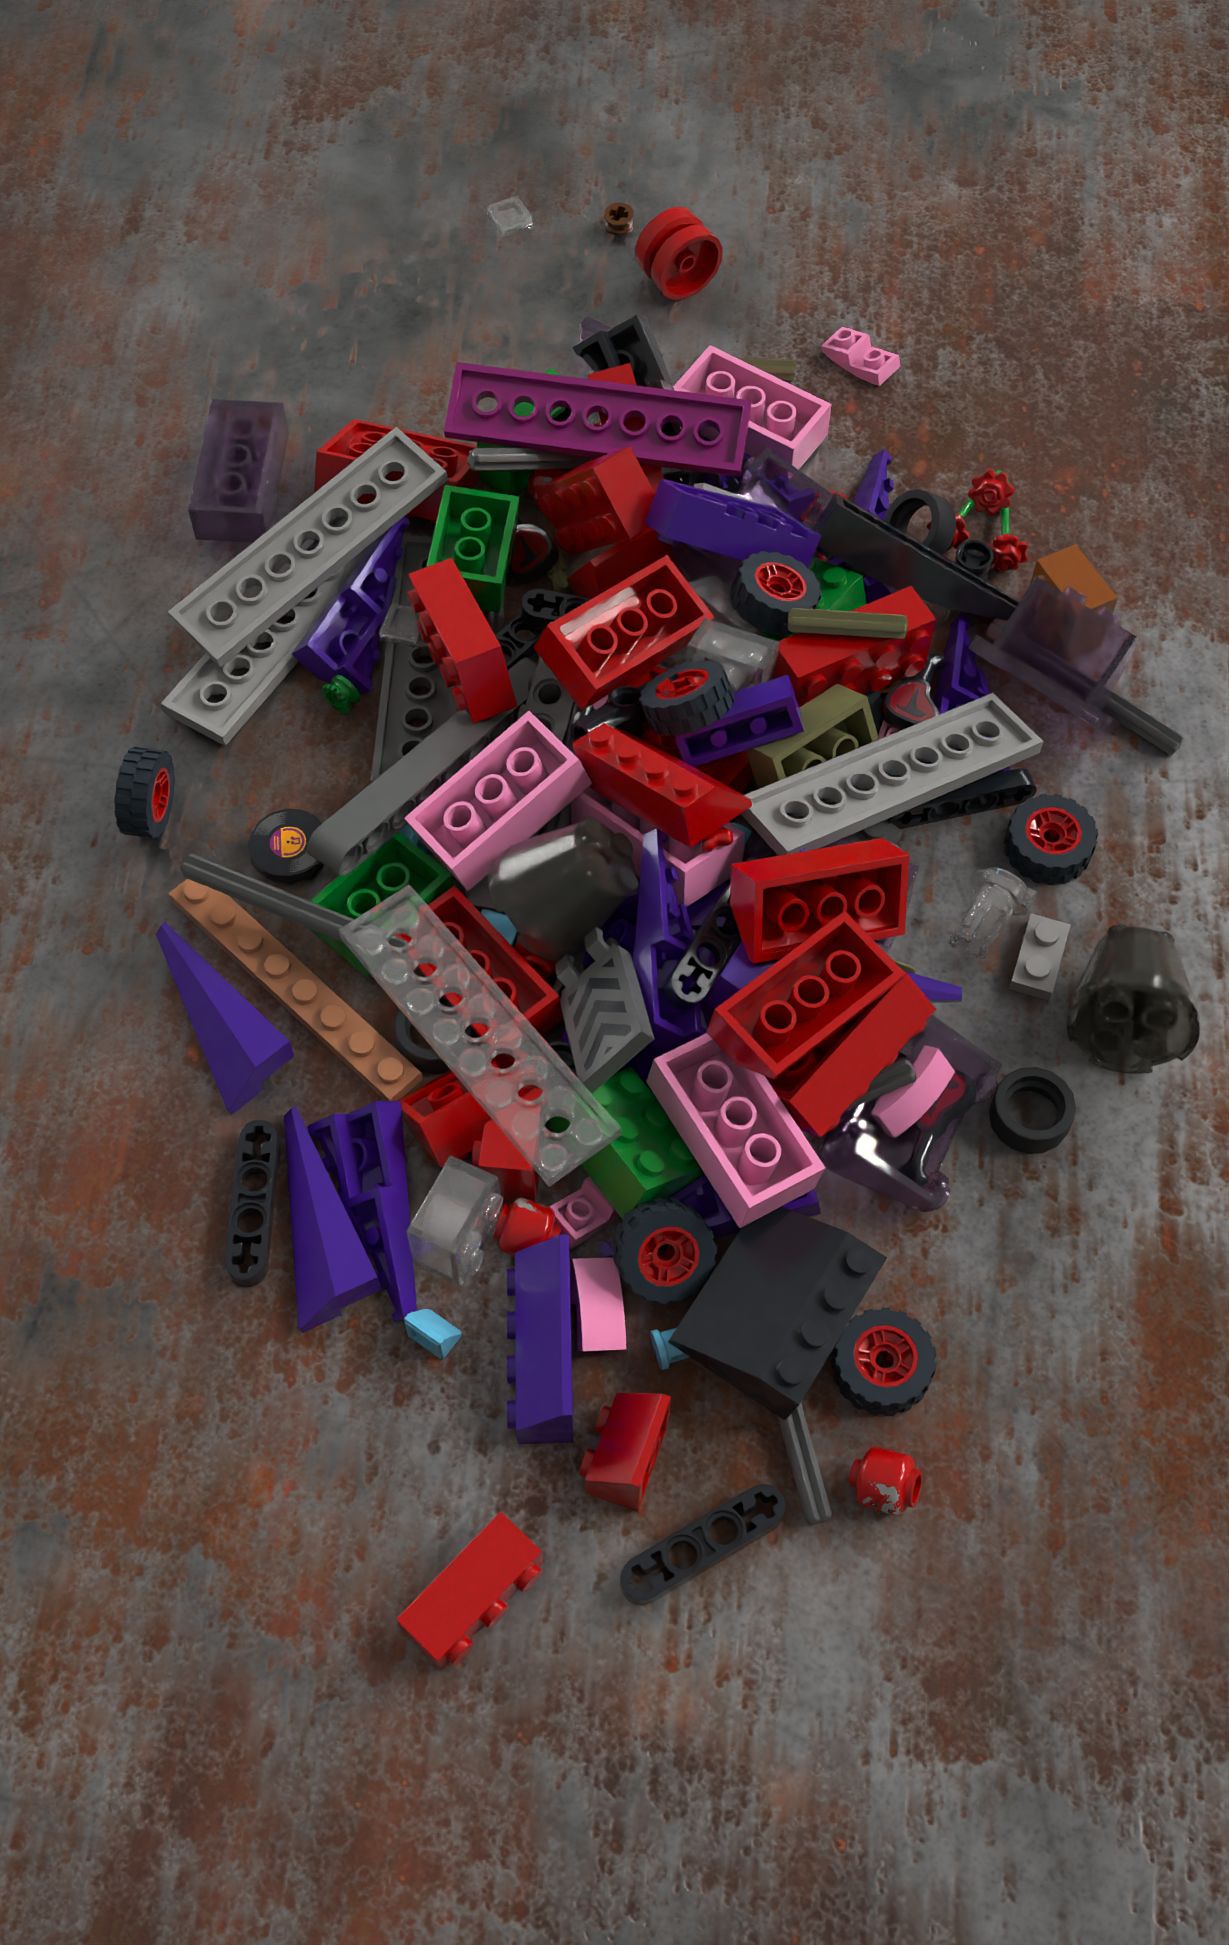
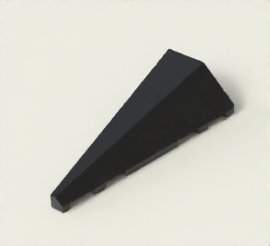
(633, 344)

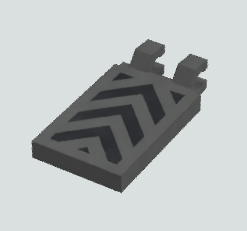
(603, 1010)

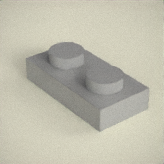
(1040, 957)

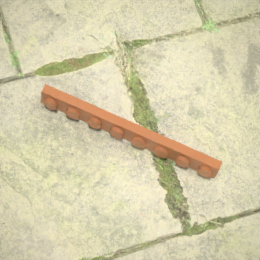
(298, 990)

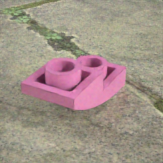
(854, 353)
(906, 1105)
(583, 1213)
(598, 1304)

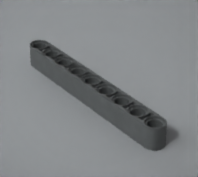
(381, 807)

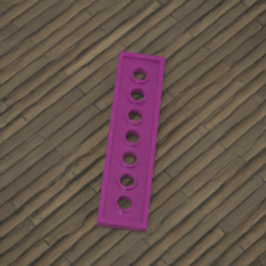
(588, 396)

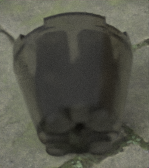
(562, 885)
(1134, 1003)

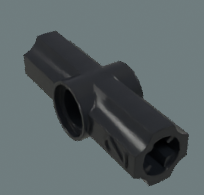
(622, 712)

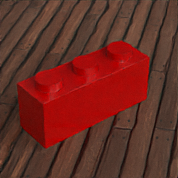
(472, 1592)

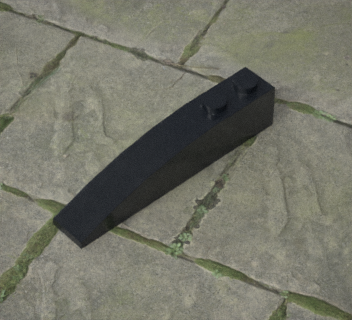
(901, 561)

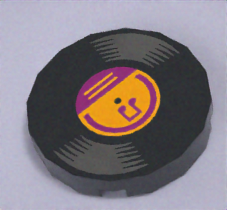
(280, 845)

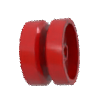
(678, 253)

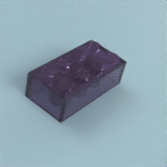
(238, 470)

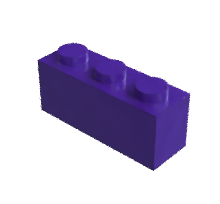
(756, 718)

